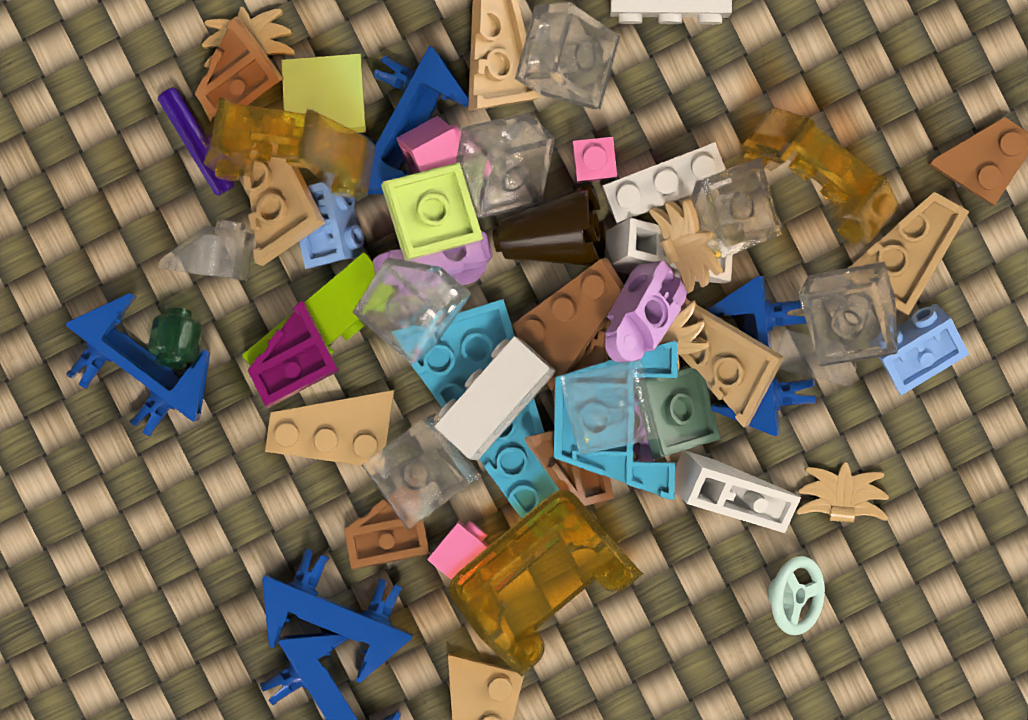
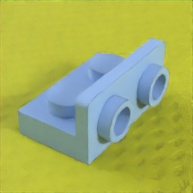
(339, 236)
(925, 348)

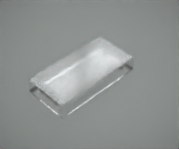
(802, 359)

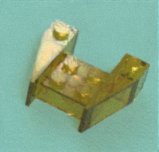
(307, 140)
(816, 156)

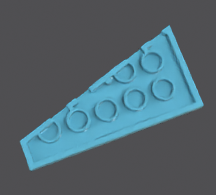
(445, 370)

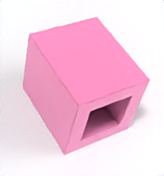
(430, 145)
(594, 160)
(458, 548)

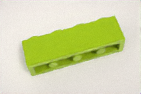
(331, 306)

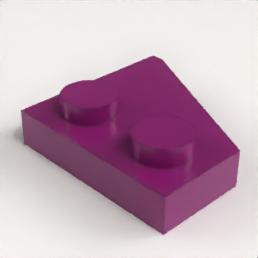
(292, 360)

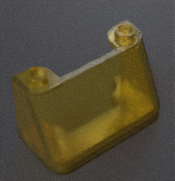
(535, 574)

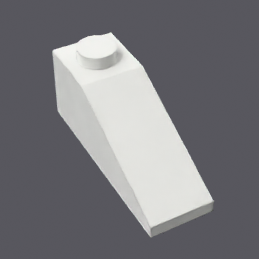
(639, 243)
(733, 492)

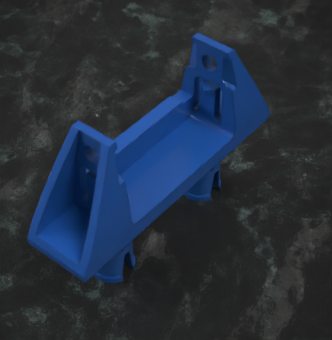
(419, 99)
(759, 320)
(165, 387)
(365, 626)
(308, 672)

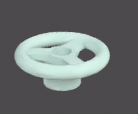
(788, 596)

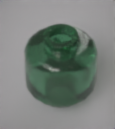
(175, 338)

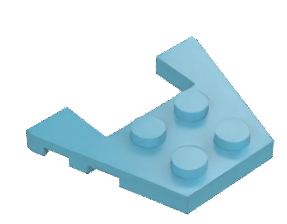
(618, 461)

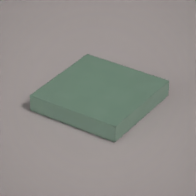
(681, 413)

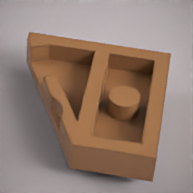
(237, 70)
(986, 160)
(583, 483)
(384, 538)

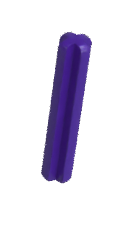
(191, 136)

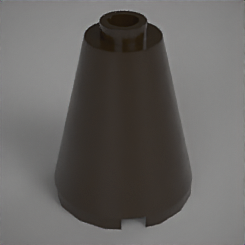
(555, 231)

